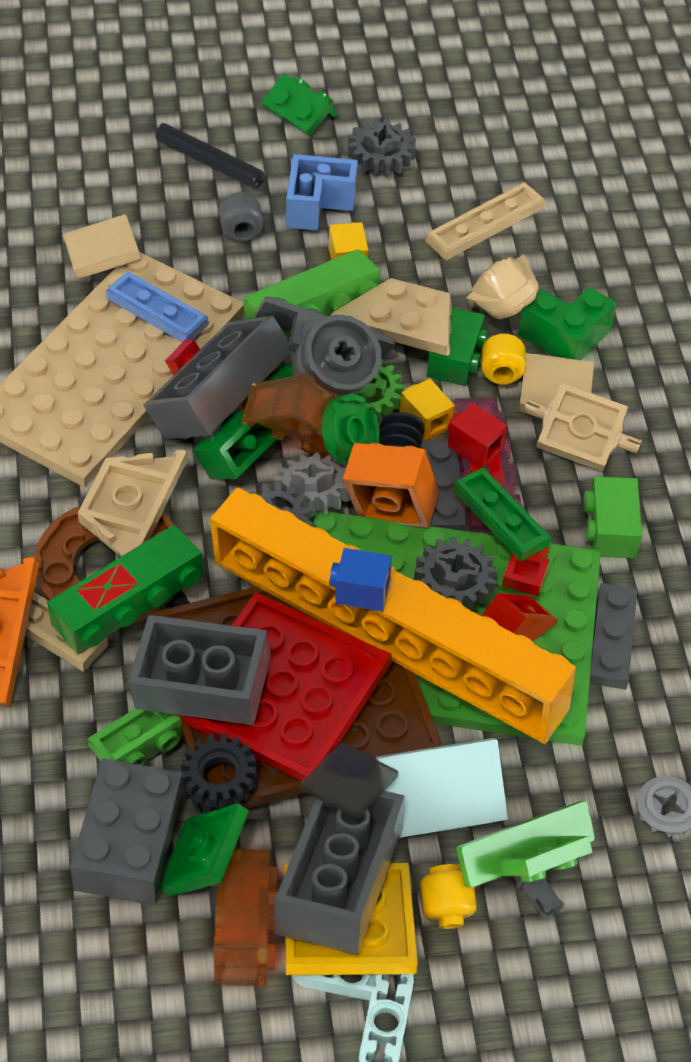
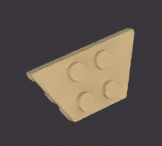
(406, 313)
(130, 498)

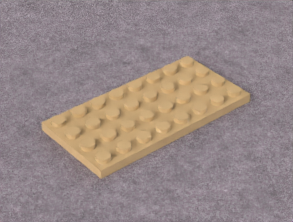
(95, 371)

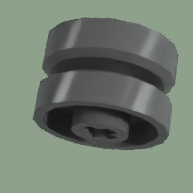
(339, 354)

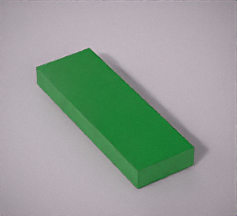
(502, 514)

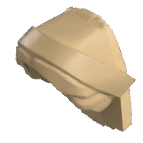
(504, 288)

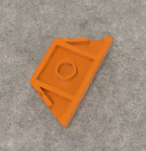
(16, 596)

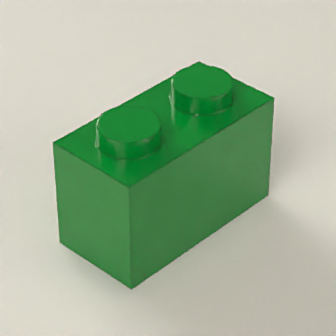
(465, 340)

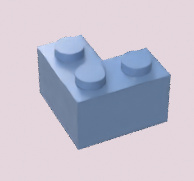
(318, 184)

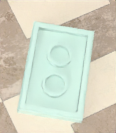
(449, 786)

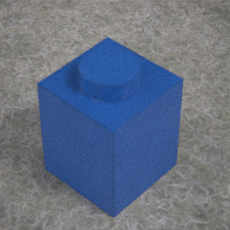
(361, 579)

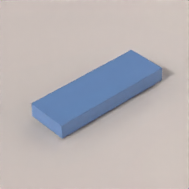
(157, 307)

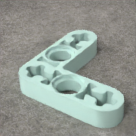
(371, 988)

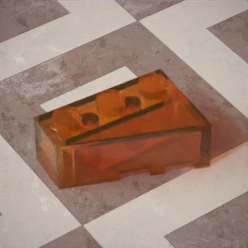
(290, 408)
(244, 920)

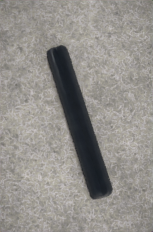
(209, 155)

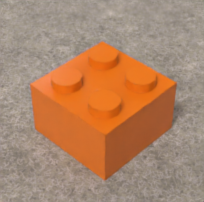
(391, 483)

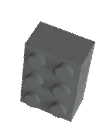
(200, 669)
(127, 832)

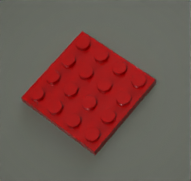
(309, 692)

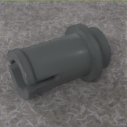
(541, 896)

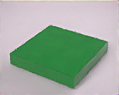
(203, 850)

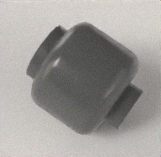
(241, 216)

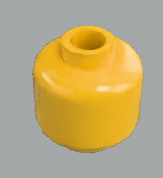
(503, 359)
(447, 897)

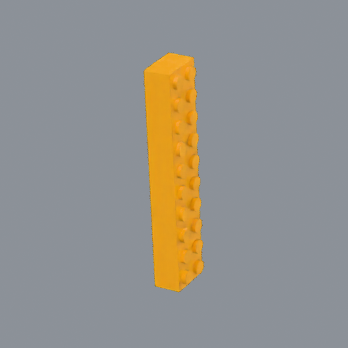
(418, 626)

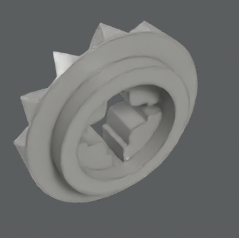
(658, 793)

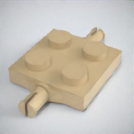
(582, 427)

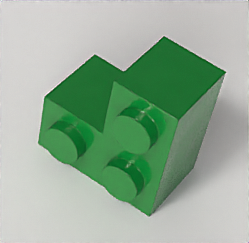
(565, 328)

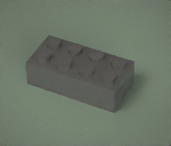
(218, 378)
(338, 873)

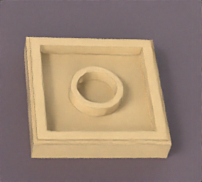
(101, 246)
(546, 374)

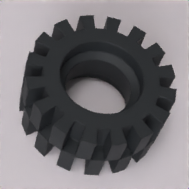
(214, 754)

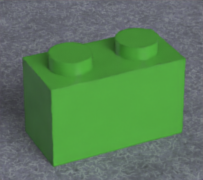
(614, 516)

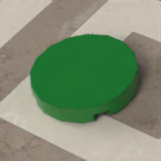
(348, 422)

